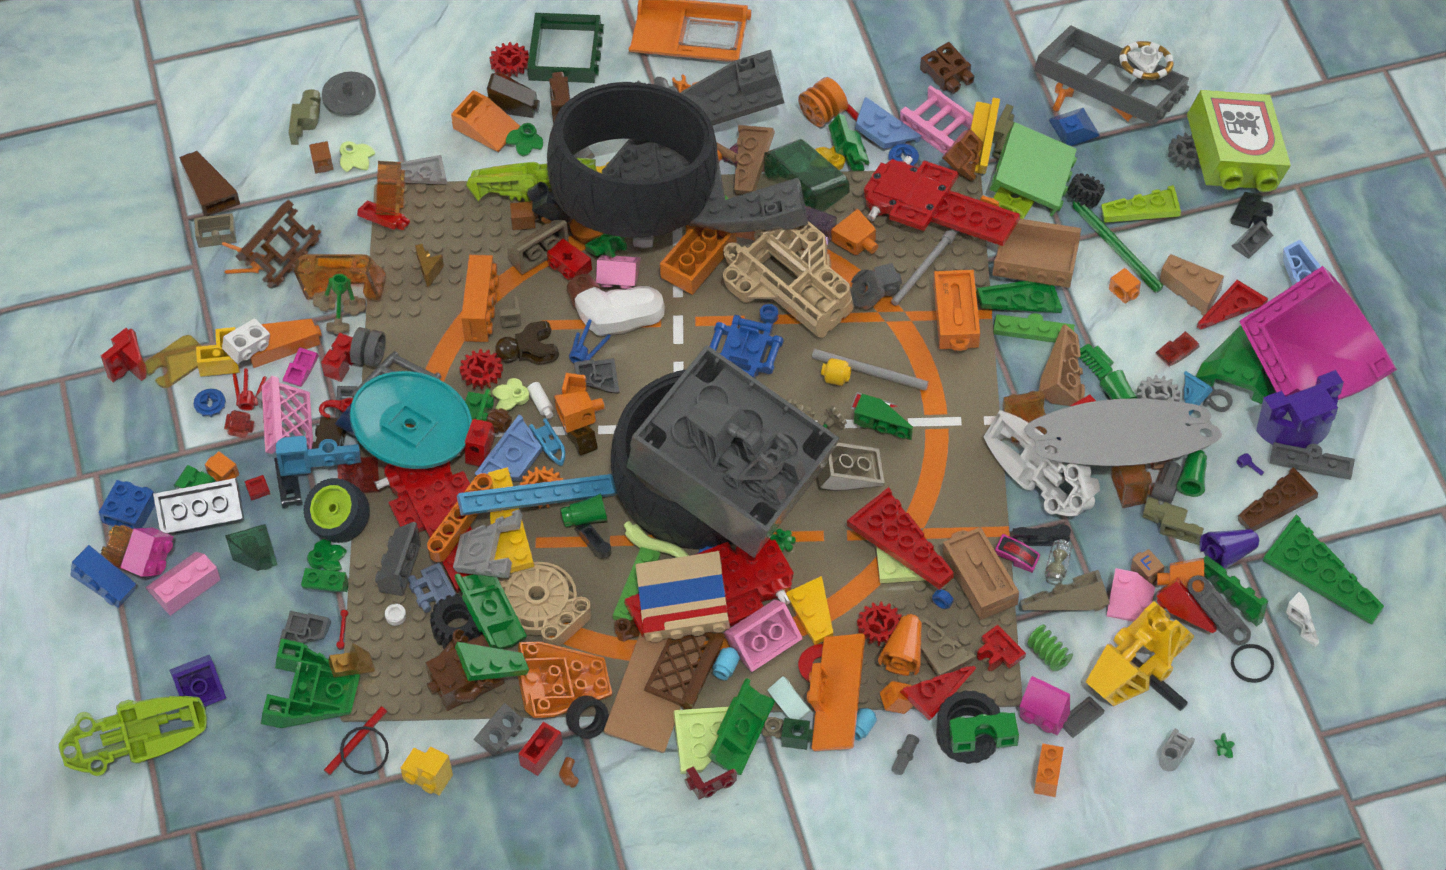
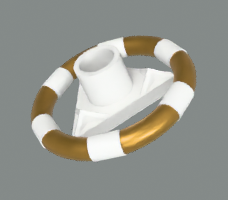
(1146, 60)

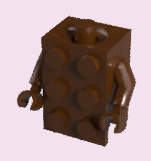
(449, 679)

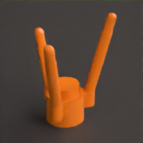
(255, 267)

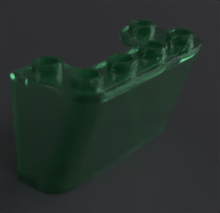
(819, 179)

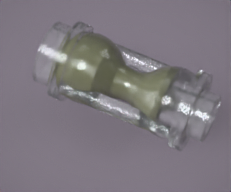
(1056, 571)

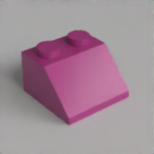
(1045, 706)

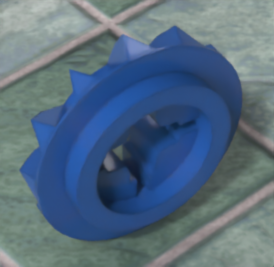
(908, 150)
(202, 398)

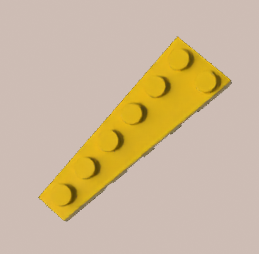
(511, 543)

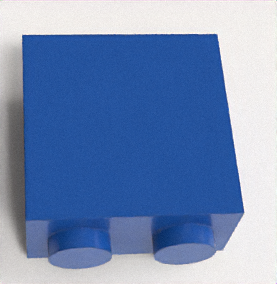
(127, 505)

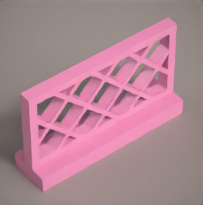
(274, 416)

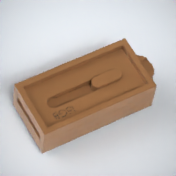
(980, 572)

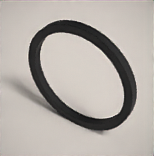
(1256, 647)

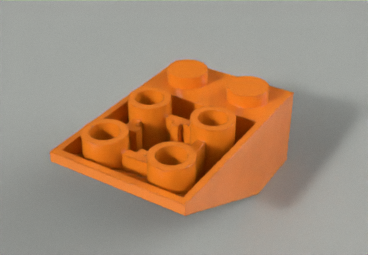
(483, 121)

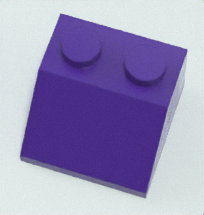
(199, 680)

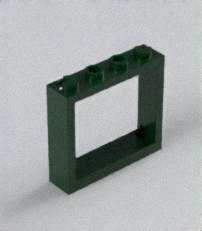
(561, 21)

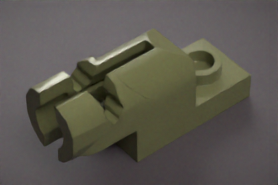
(304, 115)
(1002, 128)
(1172, 521)

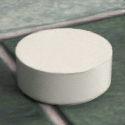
(395, 614)

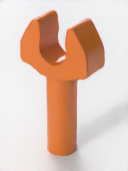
(1062, 93)

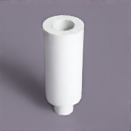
(540, 399)

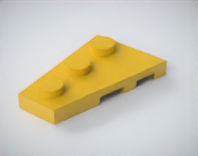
(812, 609)

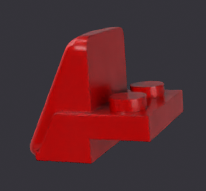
(124, 356)

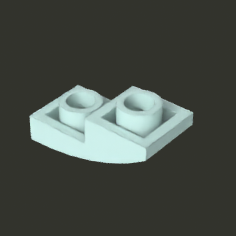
(789, 699)

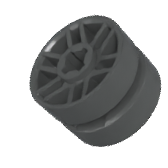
(368, 347)

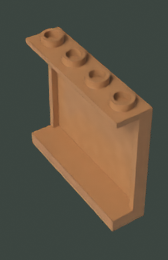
(1039, 253)

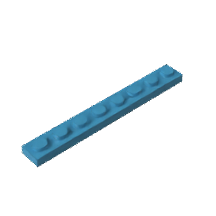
(535, 494)

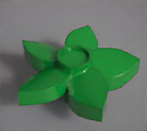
(1224, 747)

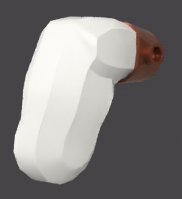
(617, 309)

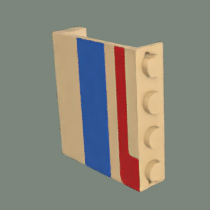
(682, 596)

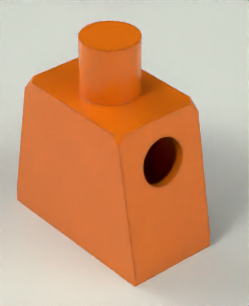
(855, 234)
(577, 409)
(1184, 571)

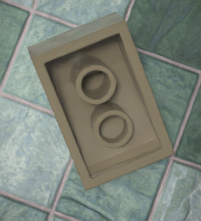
(852, 468)

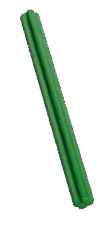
(1118, 246)

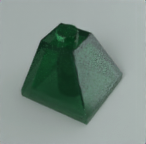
(252, 548)

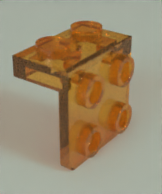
(1026, 406)

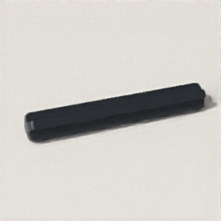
(1164, 689)

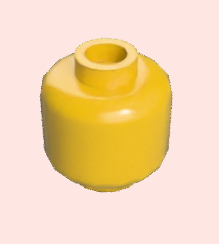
(836, 372)

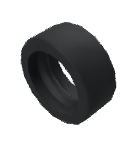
(576, 709)

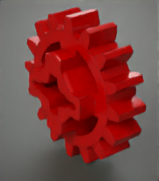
(509, 59)
(481, 369)
(878, 625)

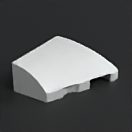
(1300, 614)

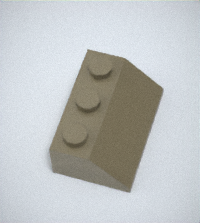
(534, 247)

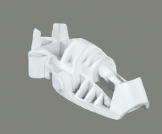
(1033, 470)

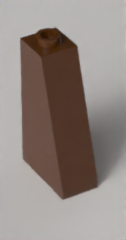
(208, 185)

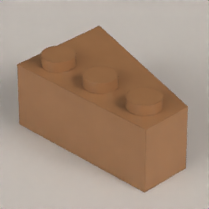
(1192, 282)

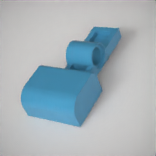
(296, 458)

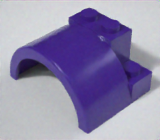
(1309, 410)

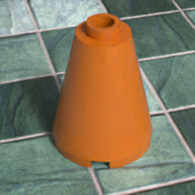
(903, 648)

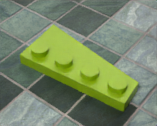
(1151, 206)

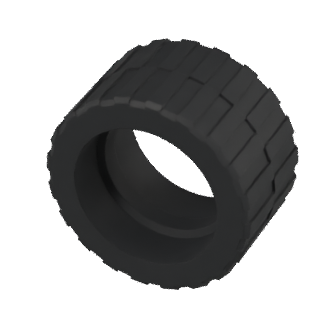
(966, 704)

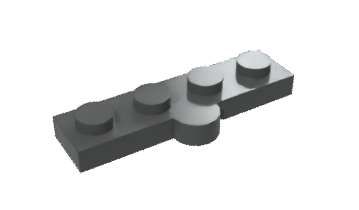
(1312, 460)

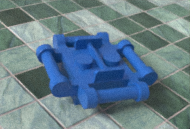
(746, 346)

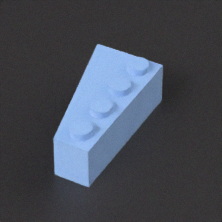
(1298, 261)

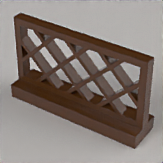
(699, 676)

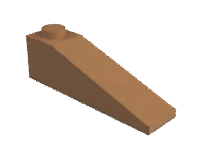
(1062, 372)

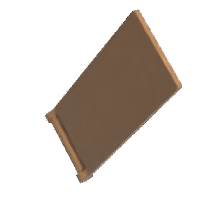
(639, 714)

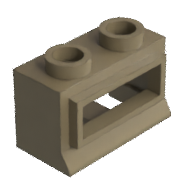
(214, 225)

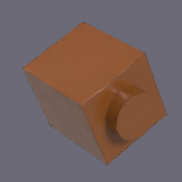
(321, 157)
(523, 216)

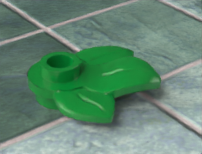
(524, 141)
(326, 556)

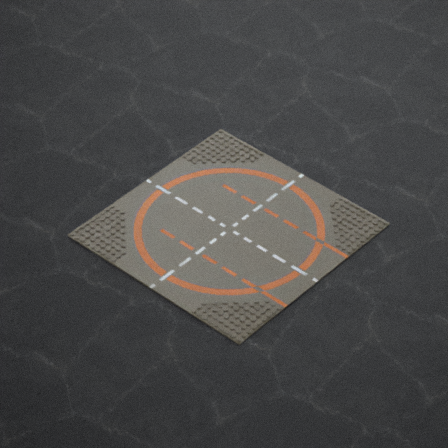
(940, 476)

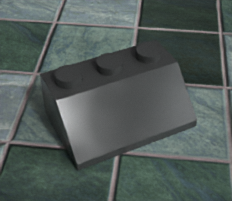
(399, 560)

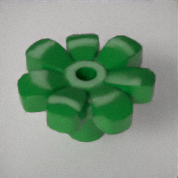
(784, 539)

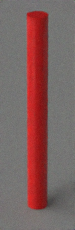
(355, 740)

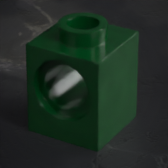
(793, 726)

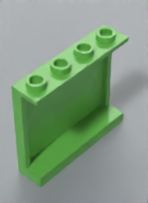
(1034, 167)

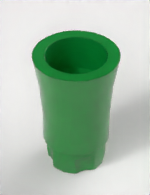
(1117, 386)
(1193, 474)
(584, 512)

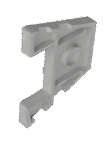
(478, 548)

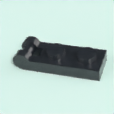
(288, 485)
(1041, 536)

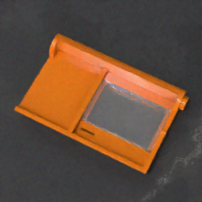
(690, 29)

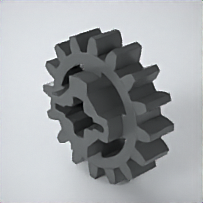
(1186, 152)

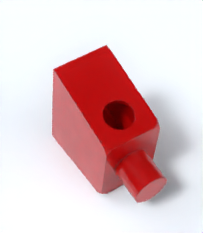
(480, 435)

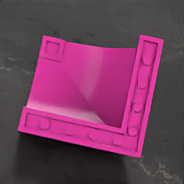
(1314, 332)

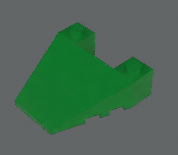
(314, 690)

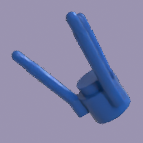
(579, 351)

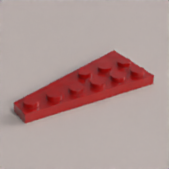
(898, 535)

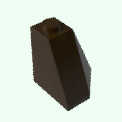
(512, 96)

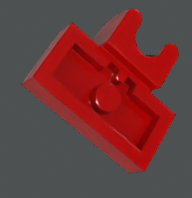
(1000, 648)

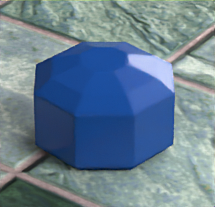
(768, 313)
(942, 599)

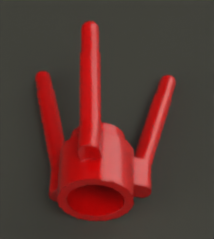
(246, 400)

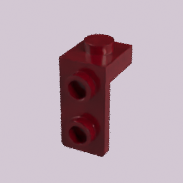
(709, 788)

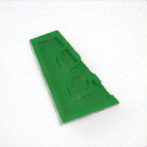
(489, 662)

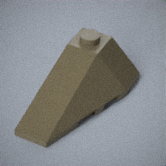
(1084, 593)

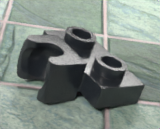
(1251, 209)

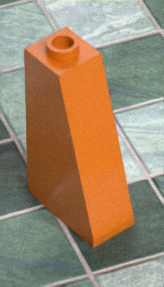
(286, 339)

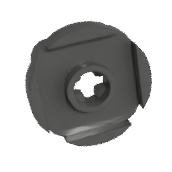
(874, 292)

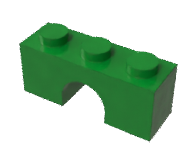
(999, 726)

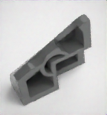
(305, 627)

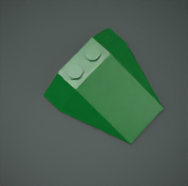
(1237, 364)

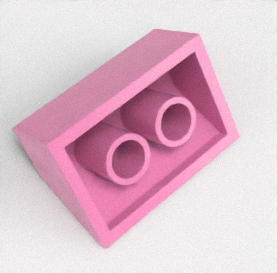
(184, 582)
(763, 634)

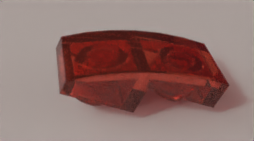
(1178, 349)

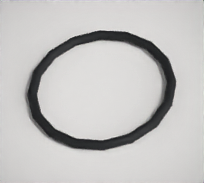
(362, 728)

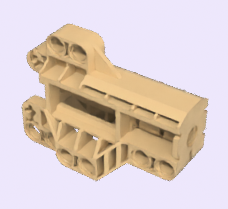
(815, 298)

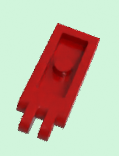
(368, 212)

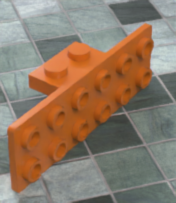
(836, 692)

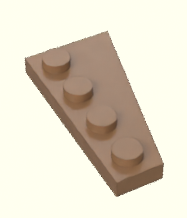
(752, 145)

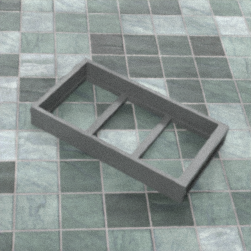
(1109, 53)

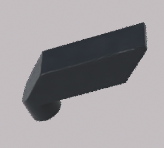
(593, 540)

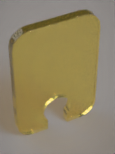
(177, 358)

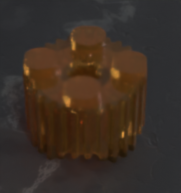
(117, 545)

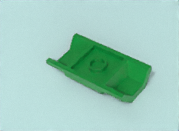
(491, 610)
(741, 728)

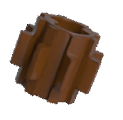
(500, 420)

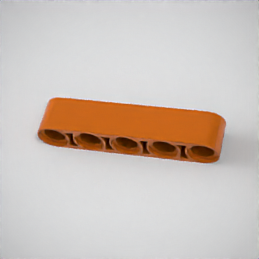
(455, 525)

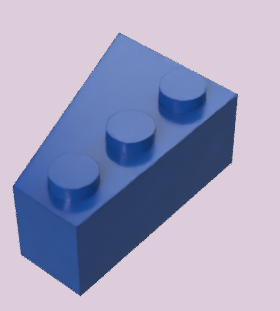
(102, 577)

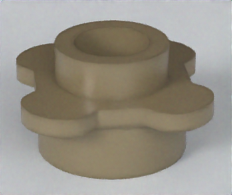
(773, 722)

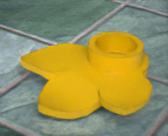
(830, 154)

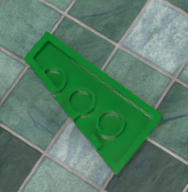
(1020, 296)
(1238, 596)

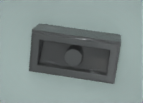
(1252, 239)

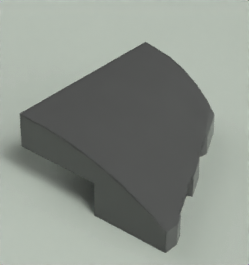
(599, 374)

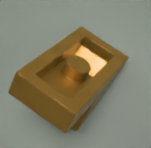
(429, 265)
(351, 663)

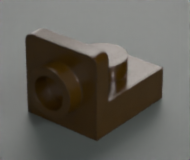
(584, 439)

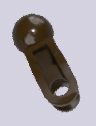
(527, 345)

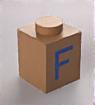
(1147, 566)

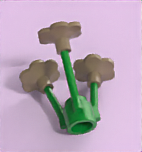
(339, 284)

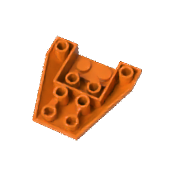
(559, 678)

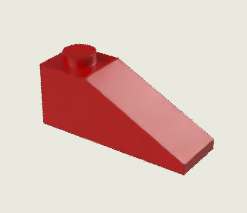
(1181, 603)

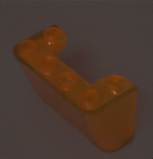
(316, 269)

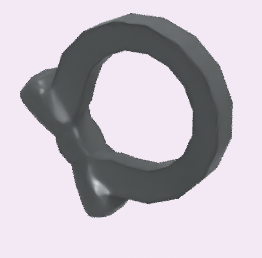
(1208, 400)

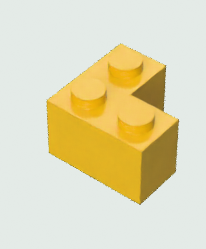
(213, 359)
(428, 770)

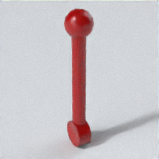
(340, 644)

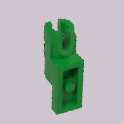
(848, 143)

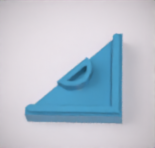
(1195, 390)

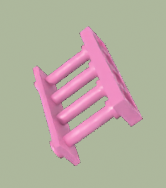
(929, 133)

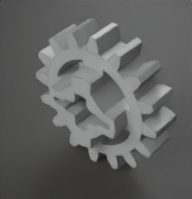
(1158, 389)

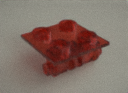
(361, 474)

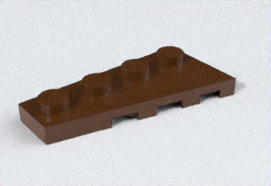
(1282, 499)

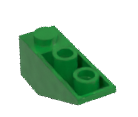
(878, 415)

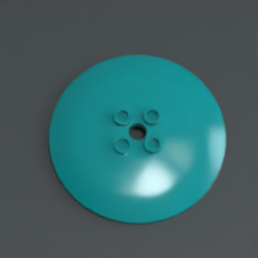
(415, 398)

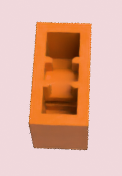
(1048, 770)

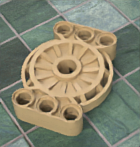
(556, 607)

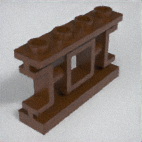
(268, 233)

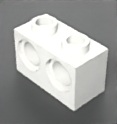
(246, 341)

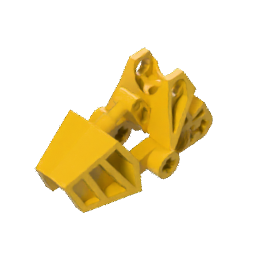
(1117, 676)

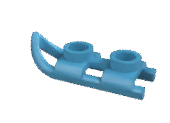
(551, 446)

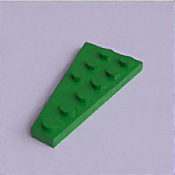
(1318, 568)

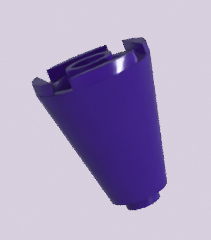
(1229, 545)

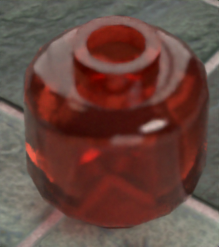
(238, 424)

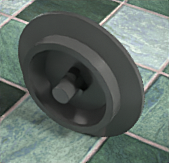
(348, 92)

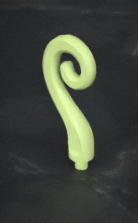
(641, 539)

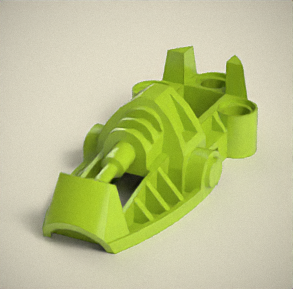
(512, 179)
(137, 729)

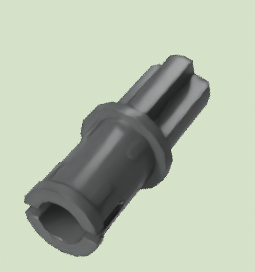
(905, 754)

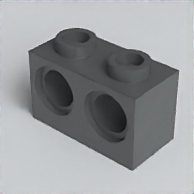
(496, 727)

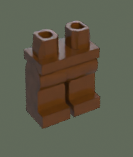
(947, 68)
(559, 92)

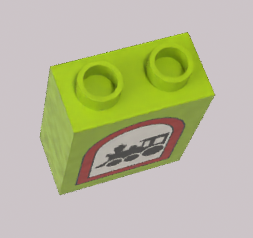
(1238, 140)

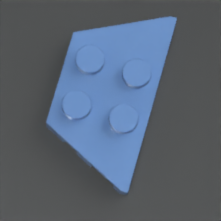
(883, 127)
(514, 450)

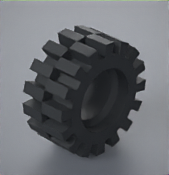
(1086, 190)

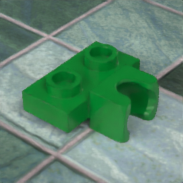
(606, 244)

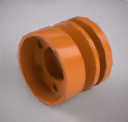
(823, 101)

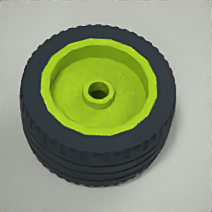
(336, 510)

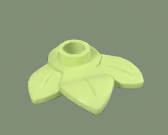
(357, 157)
(511, 394)

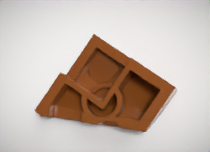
(964, 154)

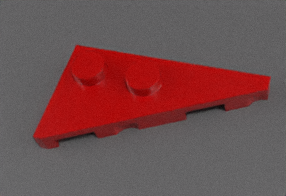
(1233, 302)
(931, 693)

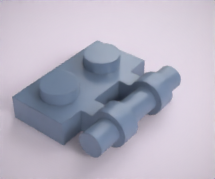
(437, 583)

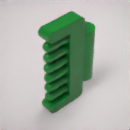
(1099, 358)

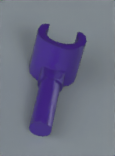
(1245, 459)

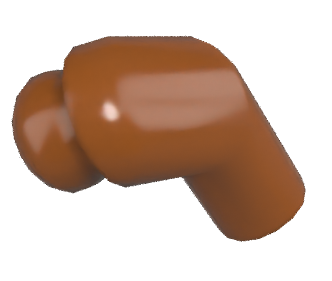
(566, 773)

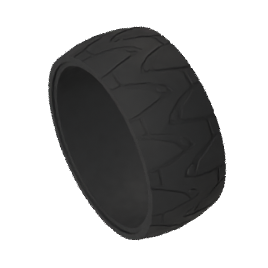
(627, 205)
(653, 513)

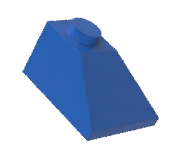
(1074, 127)

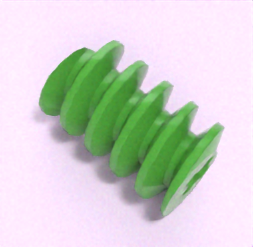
(1048, 650)

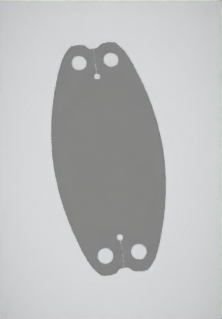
(1123, 432)

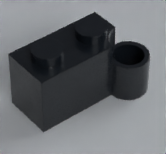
(545, 203)

